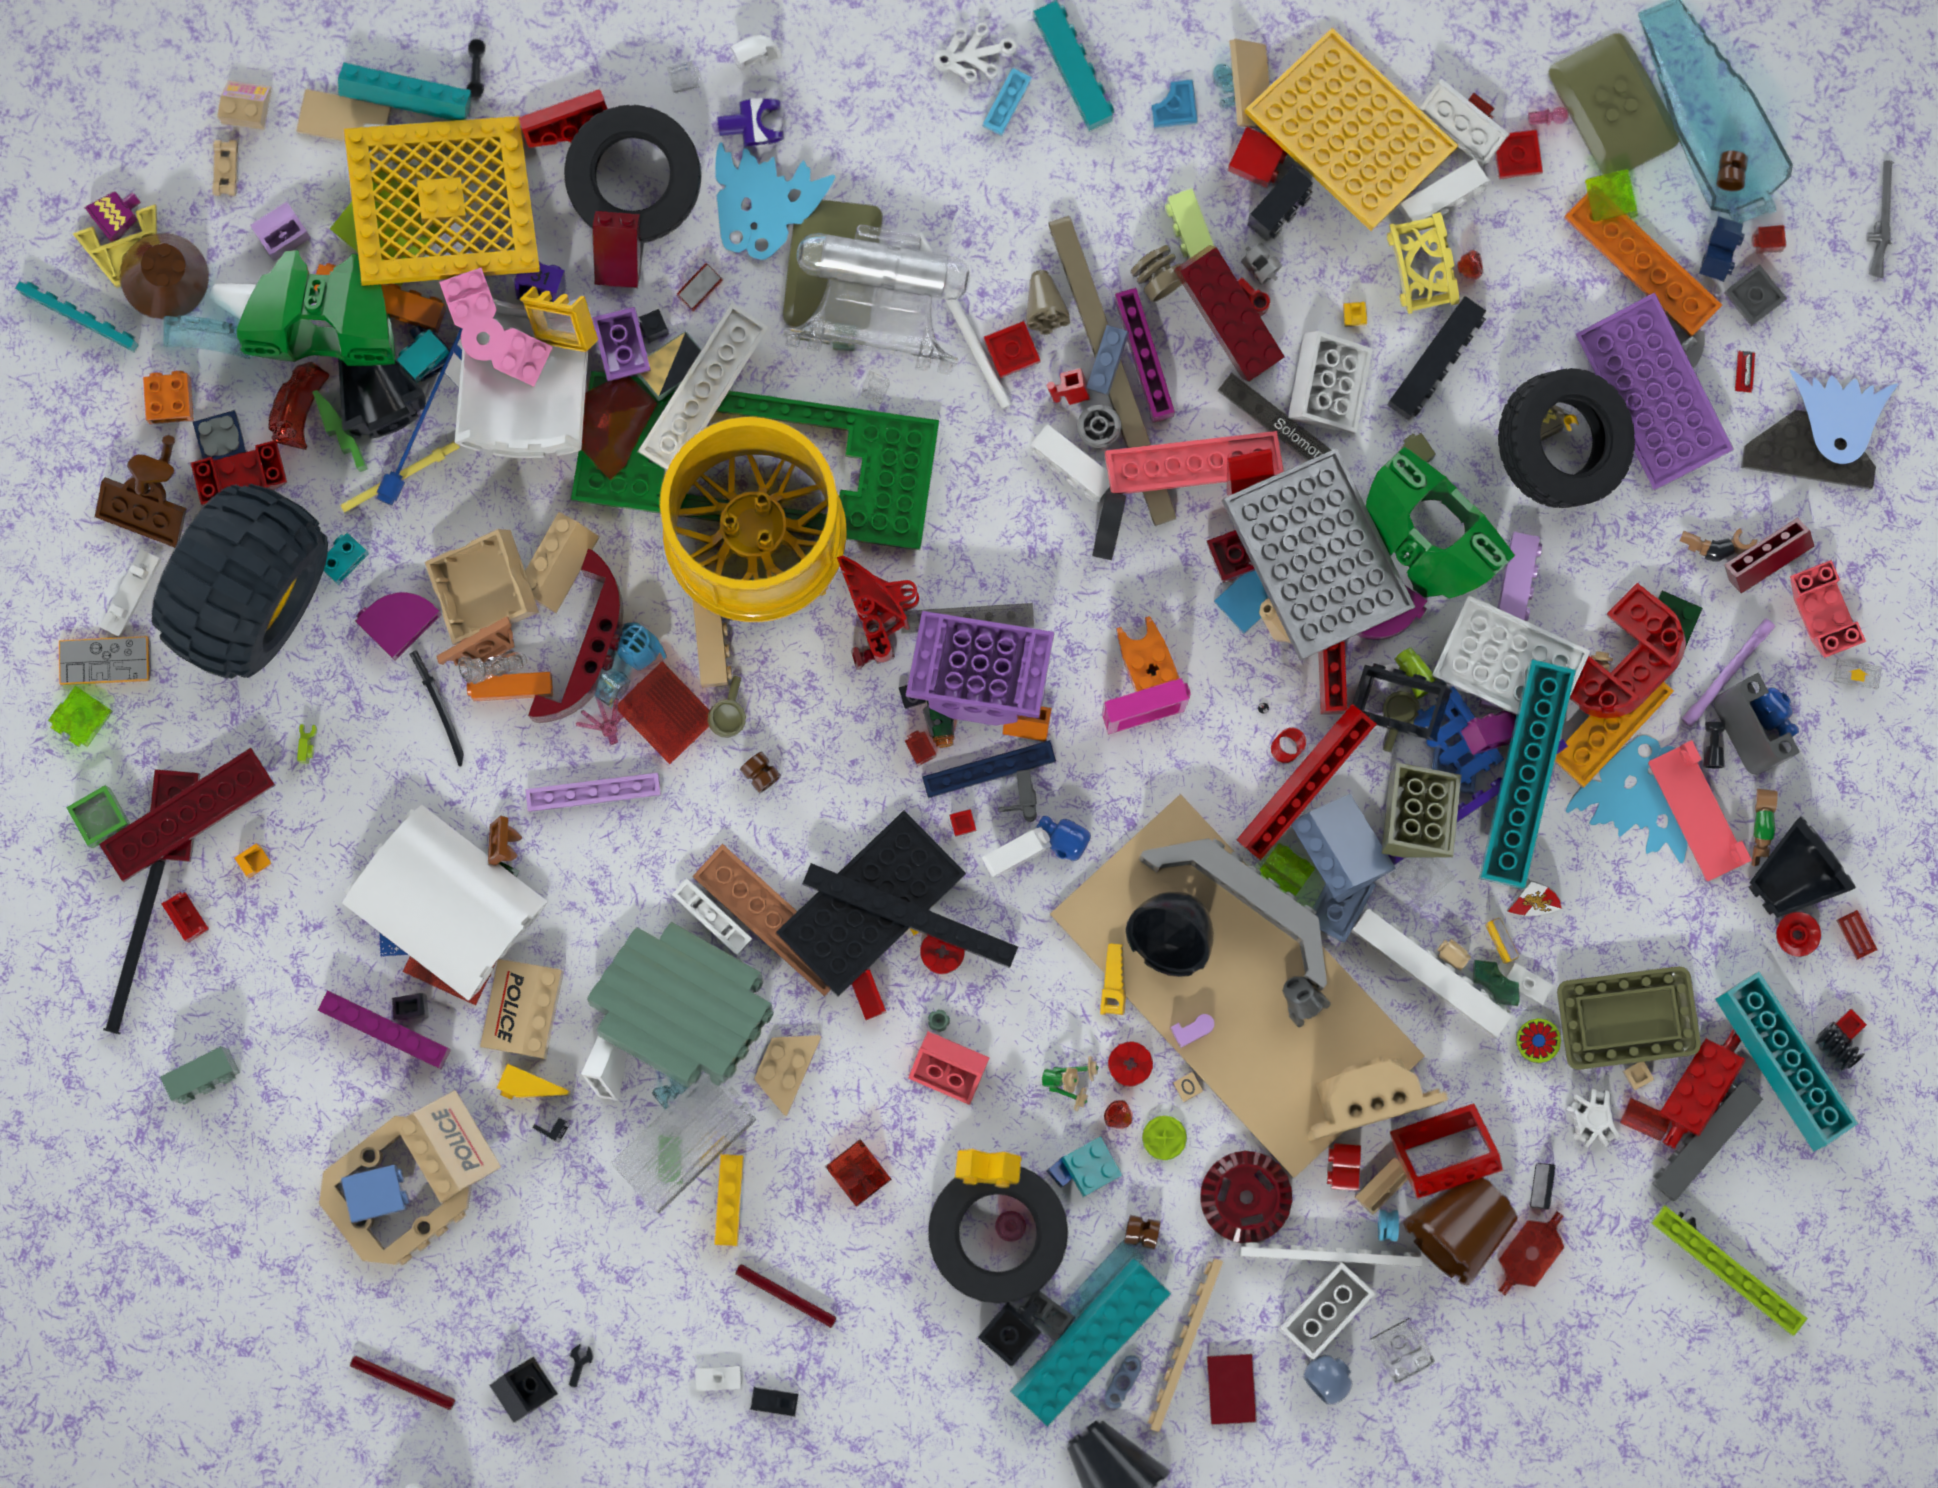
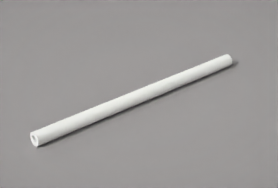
(973, 342)

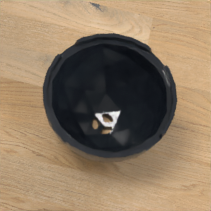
(1171, 933)

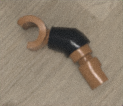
(1716, 550)

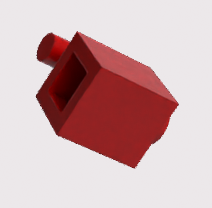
(1072, 386)

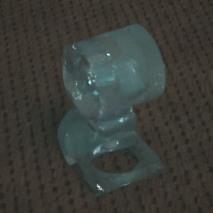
(1223, 77)
(663, 1093)

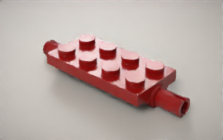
(1702, 1088)

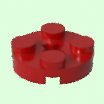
(934, 962)
(1136, 1075)

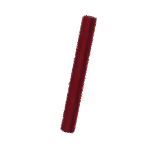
(786, 1295)
(402, 1382)

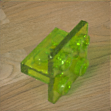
(1287, 869)

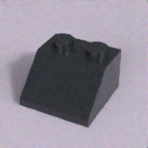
(523, 1389)

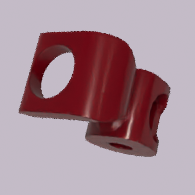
(862, 658)

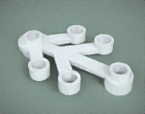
(972, 54)

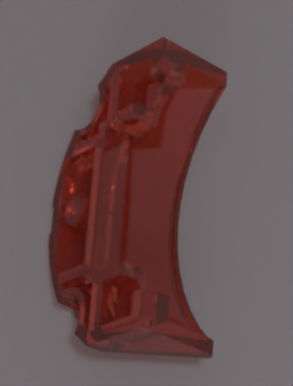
(293, 404)

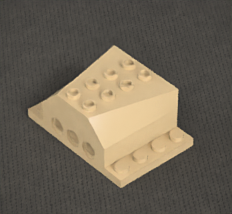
(1370, 1096)

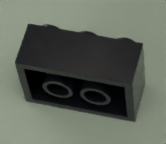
(1281, 204)

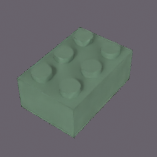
(200, 1075)

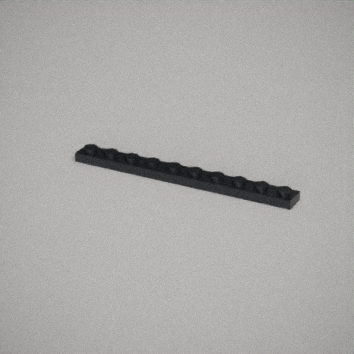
(910, 915)

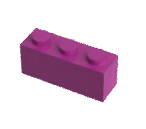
(1489, 732)

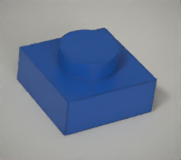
(1059, 1173)

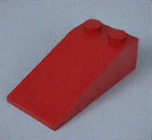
(1248, 470)

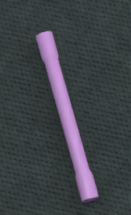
(1757, 637)

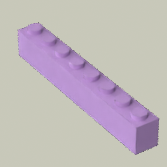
(1517, 581)

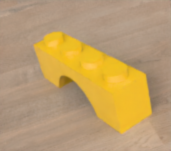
(729, 1200)

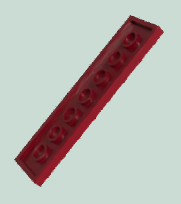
(187, 814)

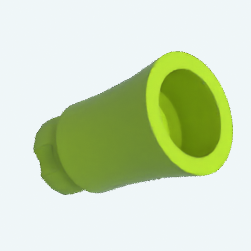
(1413, 664)

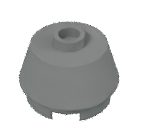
(1099, 426)

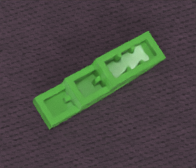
(333, 426)

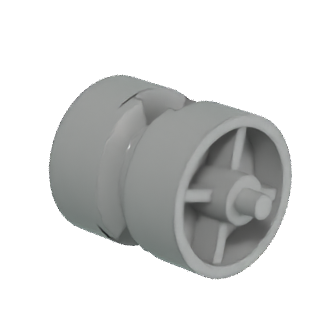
(1261, 263)

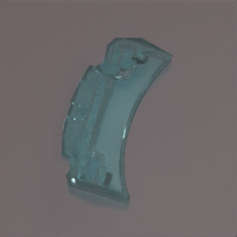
(201, 334)

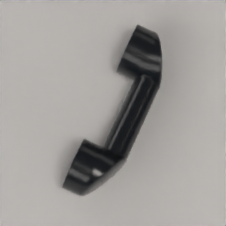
(476, 50)

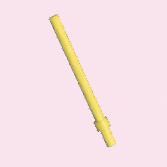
(437, 455)

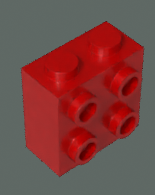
(1257, 158)

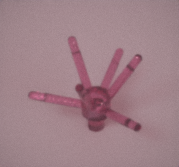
(607, 727)

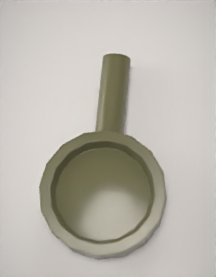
(1401, 707)
(727, 716)

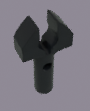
(578, 1366)

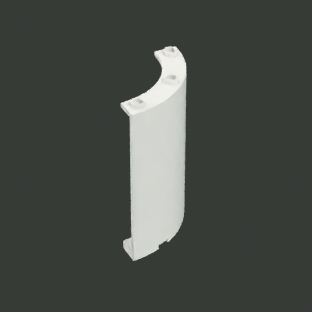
(514, 416)
(443, 901)

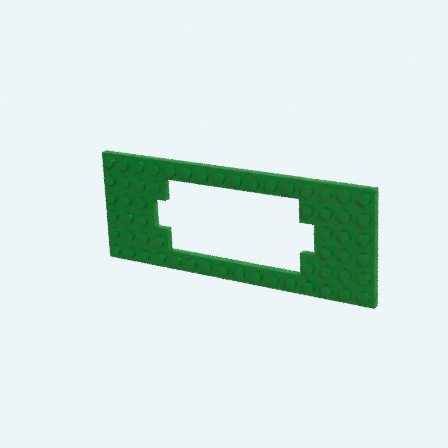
(892, 481)

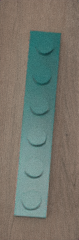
(69, 311)

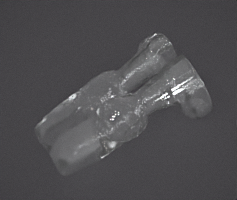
(476, 671)

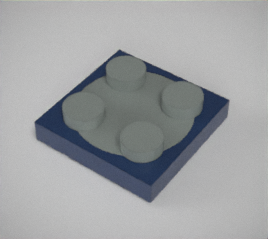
(219, 436)

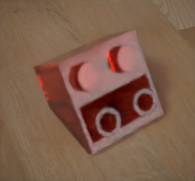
(858, 1172)

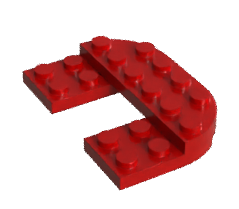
(1644, 668)

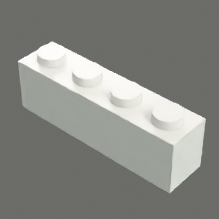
(1445, 193)
(1071, 462)

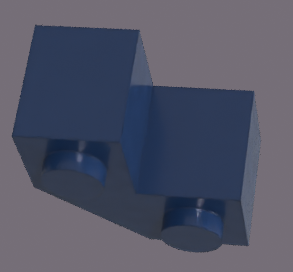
(1721, 247)

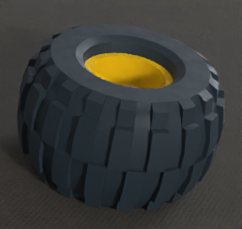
(239, 581)

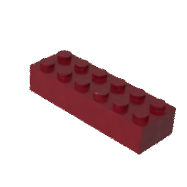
(1229, 313)

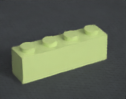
(1188, 223)

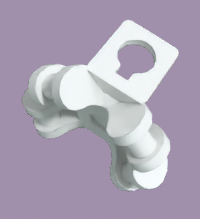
(1595, 1118)

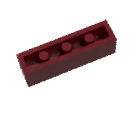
(1769, 555)

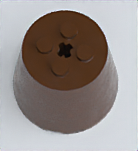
(1462, 1227)

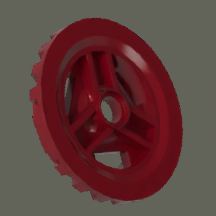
(1227, 1215)

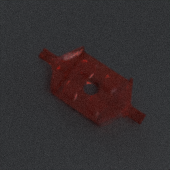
(1517, 1266)

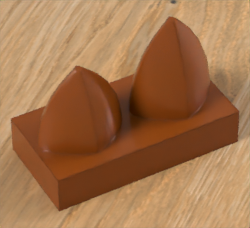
(499, 835)

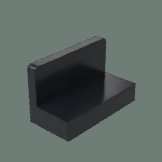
(557, 1131)

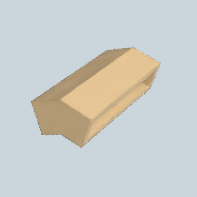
(1382, 1186)

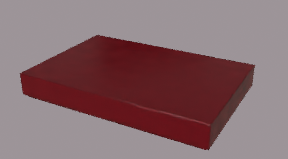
(1231, 1389)

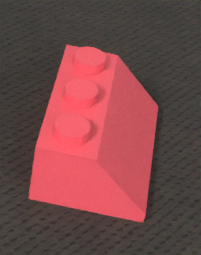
(948, 1067)

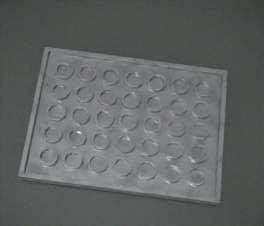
(1318, 554)

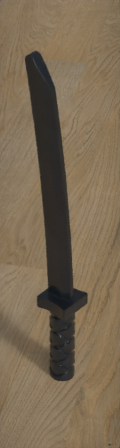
(428, 681)

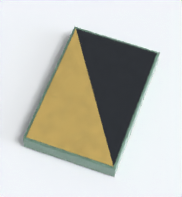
(670, 365)

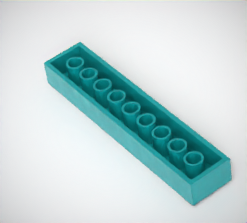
(1527, 774)

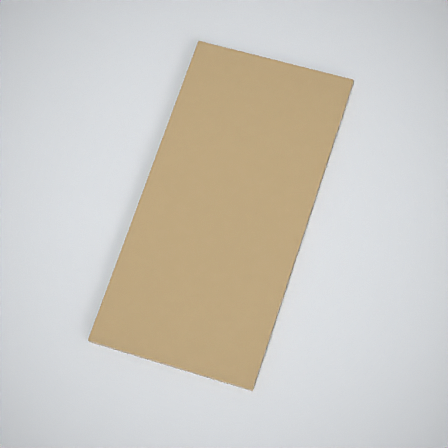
(1255, 1052)

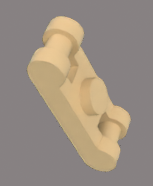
(225, 168)

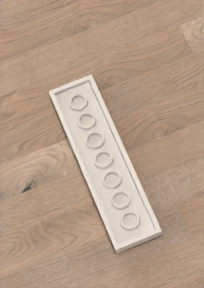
(704, 385)

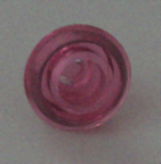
(1004, 1221)

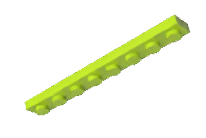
(1728, 1270)

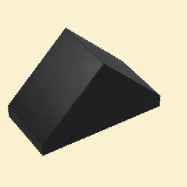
(410, 1007)

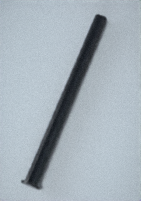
(135, 947)

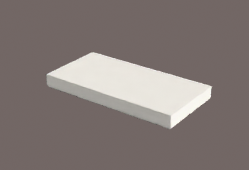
(1464, 123)

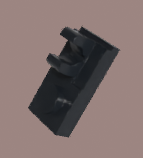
(774, 1401)

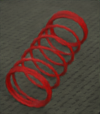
(1297, 736)

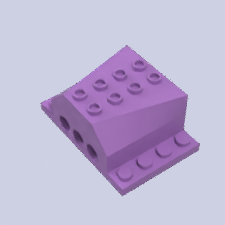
(979, 668)

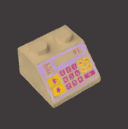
(244, 105)

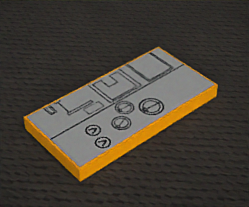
(104, 660)

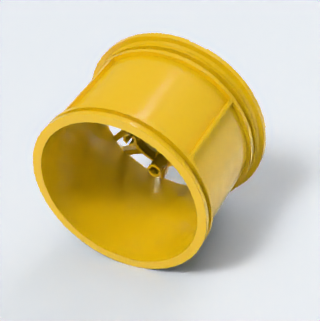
(752, 522)

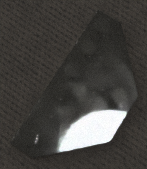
(1792, 451)

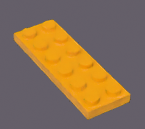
(1602, 738)

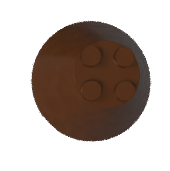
(164, 276)

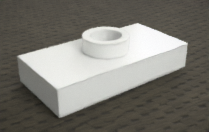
(1530, 984)
(718, 1378)

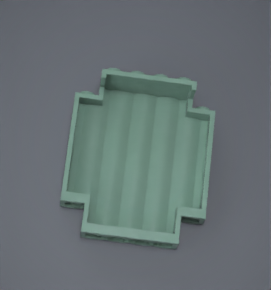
(680, 1005)

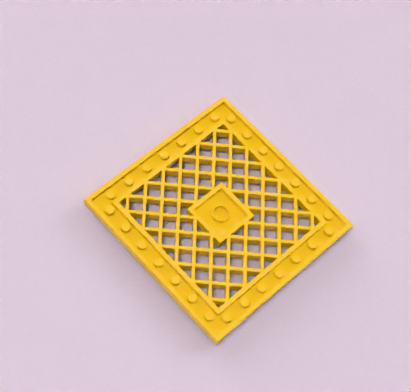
(440, 200)

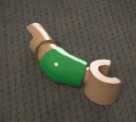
(1764, 823)

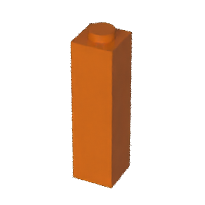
(512, 687)

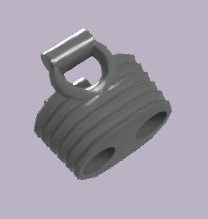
(1303, 999)

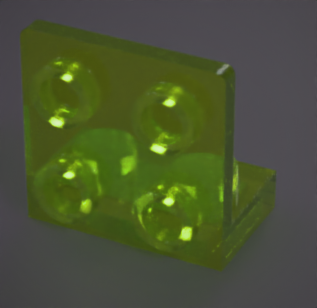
(1611, 195)

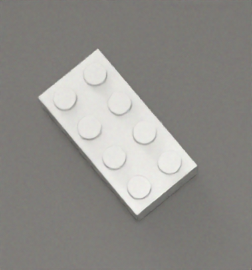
(1326, 1311)

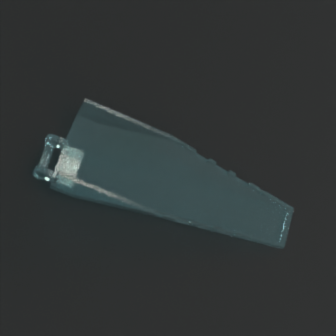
(1713, 111)

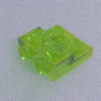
(79, 717)

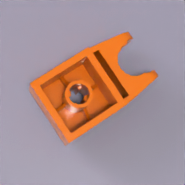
(1147, 655)

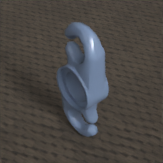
(1131, 1374)

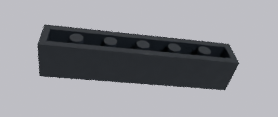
(1437, 357)

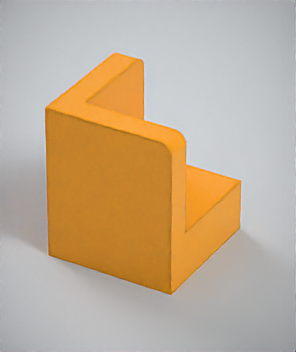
(252, 860)

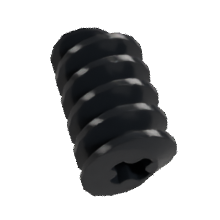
(1839, 1047)

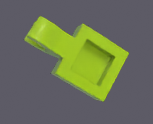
(305, 749)

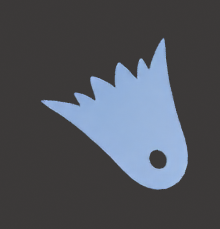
(1841, 414)

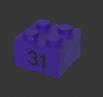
(548, 278)

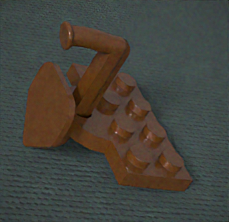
(141, 508)

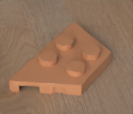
(485, 644)

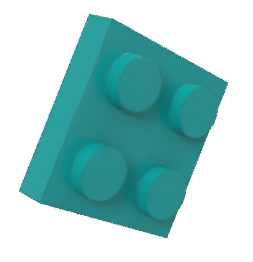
(1091, 1166)

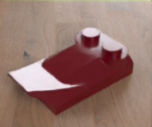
(1229, 556)

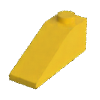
(526, 1085)

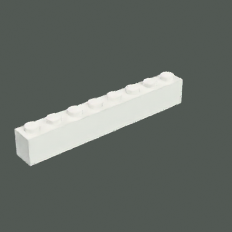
(1431, 973)

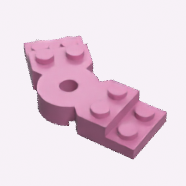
(508, 349)

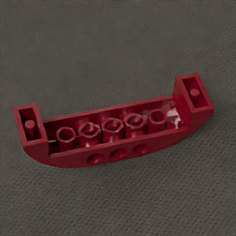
(581, 683)

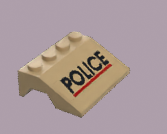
(522, 1008)
(447, 1146)

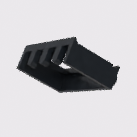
(1417, 682)

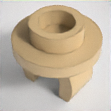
(1602, 658)

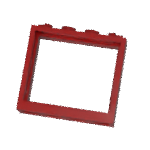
(1437, 1128)

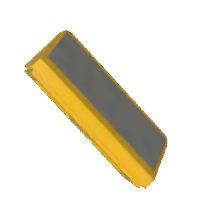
(1501, 940)

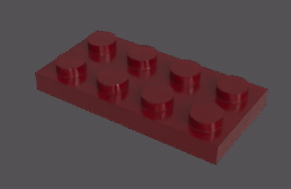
(165, 786)

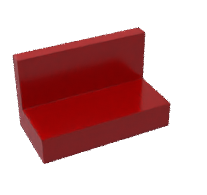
(868, 996)

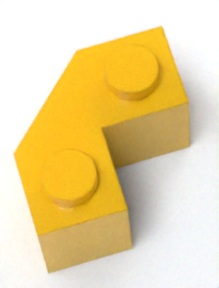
(985, 1167)

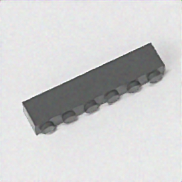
(1699, 1150)

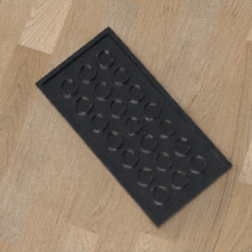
(846, 940)

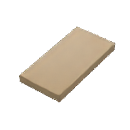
(1249, 76)
(330, 114)

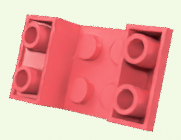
(1825, 610)

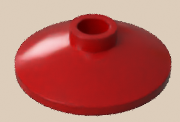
(1809, 931)

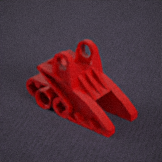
(878, 596)

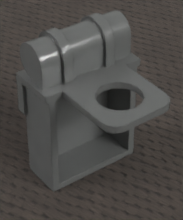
(1027, 797)

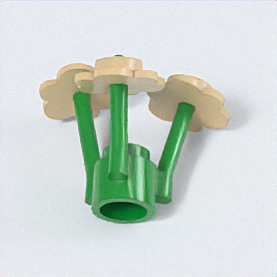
(1055, 1078)

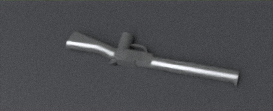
(1883, 237)

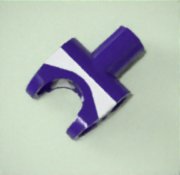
(750, 122)

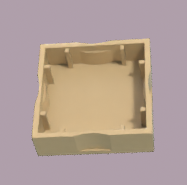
(481, 584)

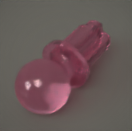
(1558, 115)

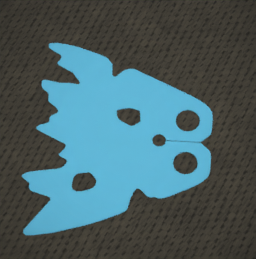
(768, 198)
(1636, 805)

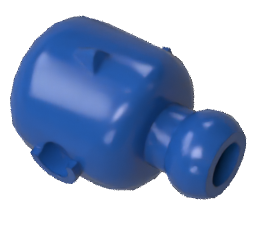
(1773, 712)
(1066, 837)

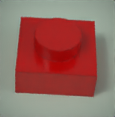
(962, 822)
(1850, 1024)

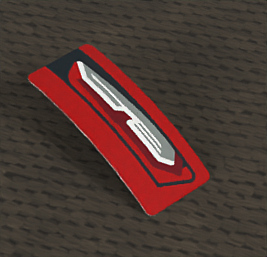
(1745, 371)

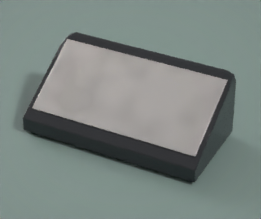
(1542, 1186)

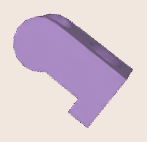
(1202, 1026)

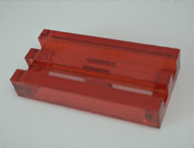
(1864, 930)

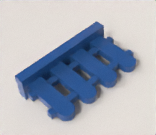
(1455, 726)

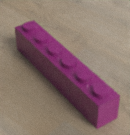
(1144, 355)
(384, 1029)

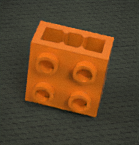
(168, 398)

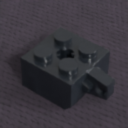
(1018, 1320)

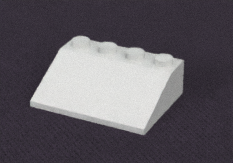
(1330, 382)

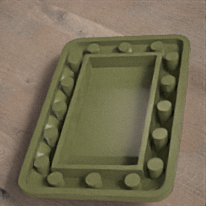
(1614, 104)
(835, 218)
(1628, 1018)

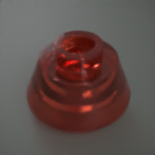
(1471, 265)
(1118, 1115)

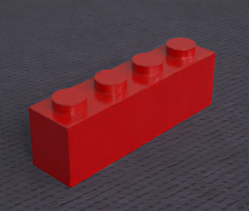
(561, 120)

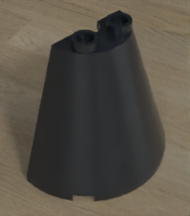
(377, 399)
(1799, 872)
(1112, 1461)

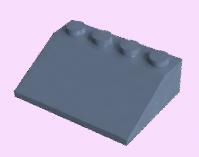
(1342, 846)

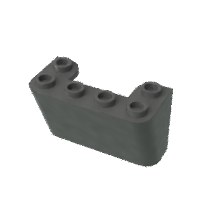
(1746, 731)

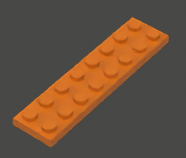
(1647, 266)

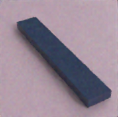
(988, 769)

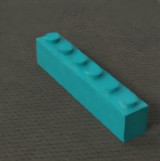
(1073, 65)
(404, 92)

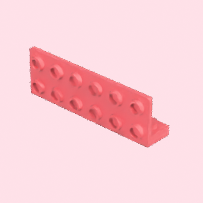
(1698, 811)

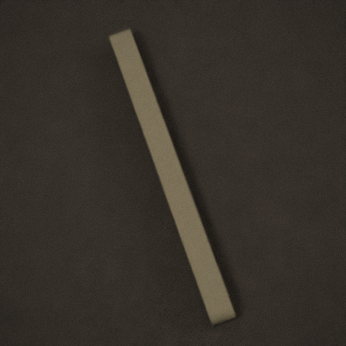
(1095, 325)

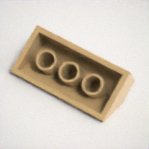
(559, 561)

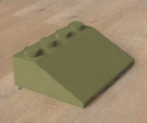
(1421, 812)

